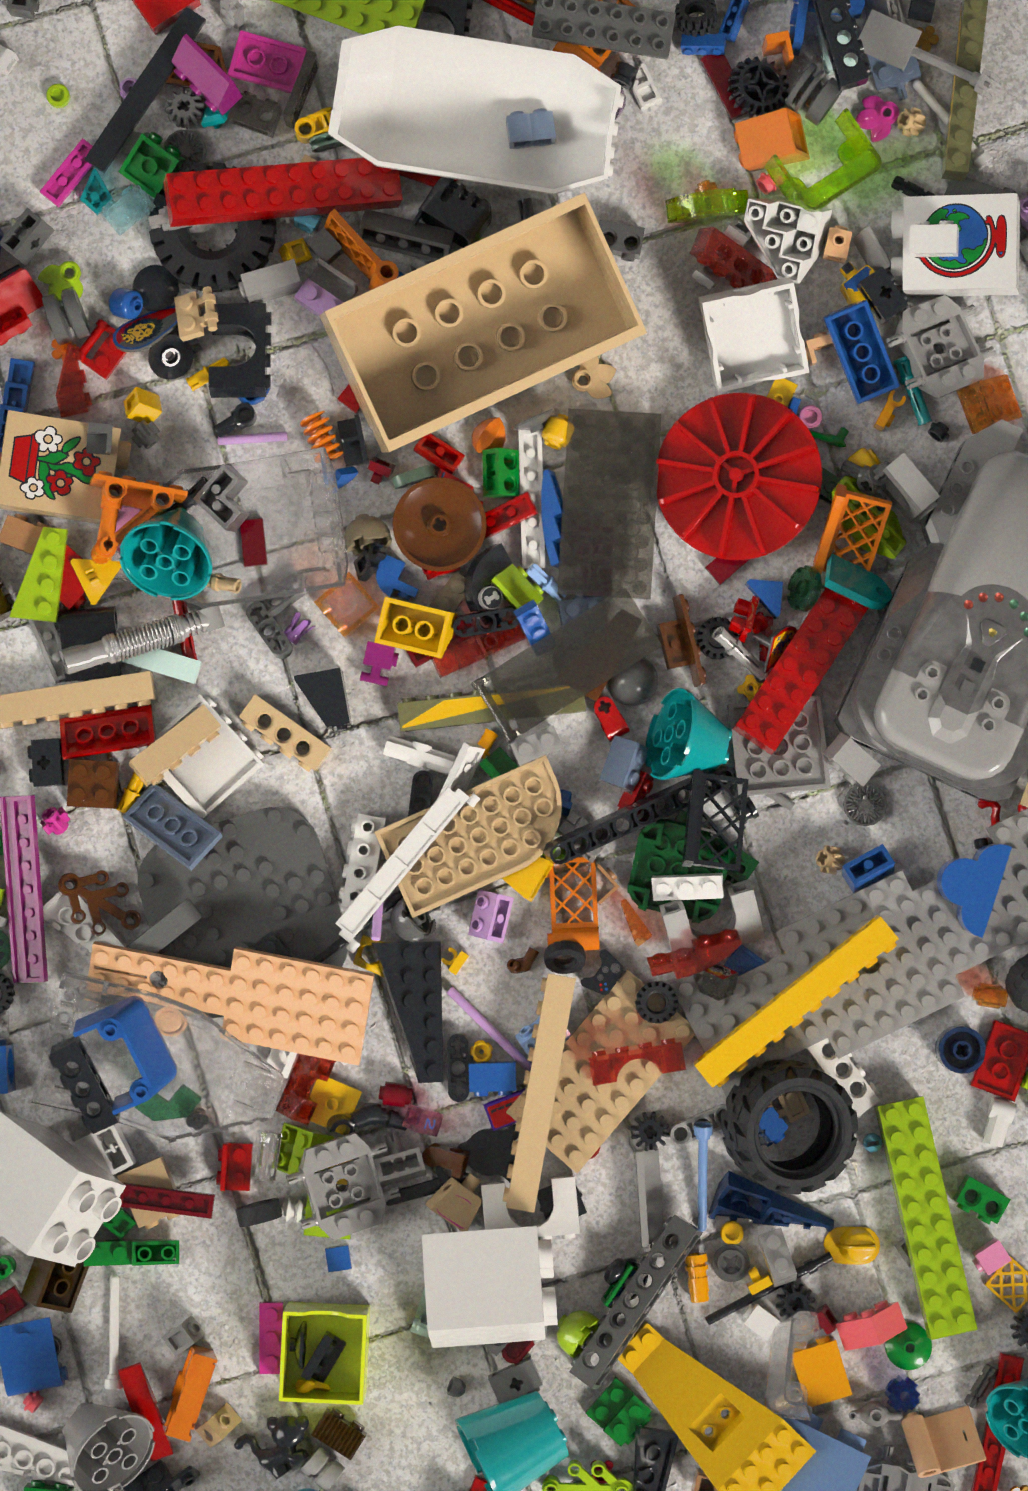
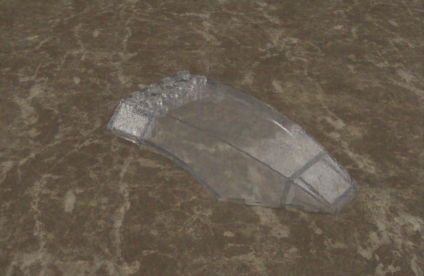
(300, 523)
(226, 1073)

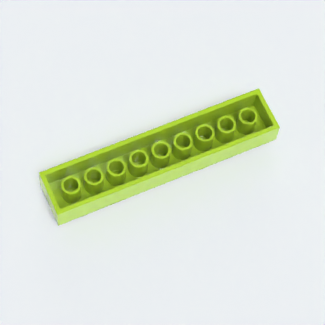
(925, 1218)

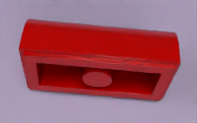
(439, 453)

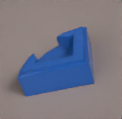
(794, 404)
(345, 475)

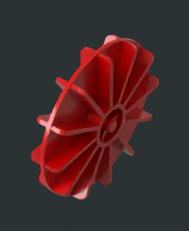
(738, 476)

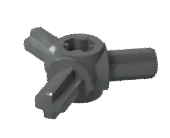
(869, 479)

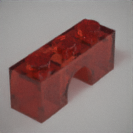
(296, 1099)

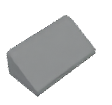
(871, 249)

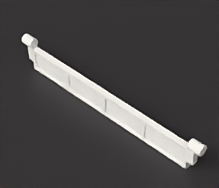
(400, 863)

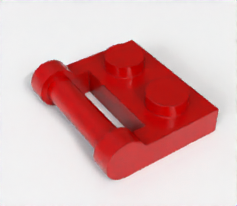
(107, 356)

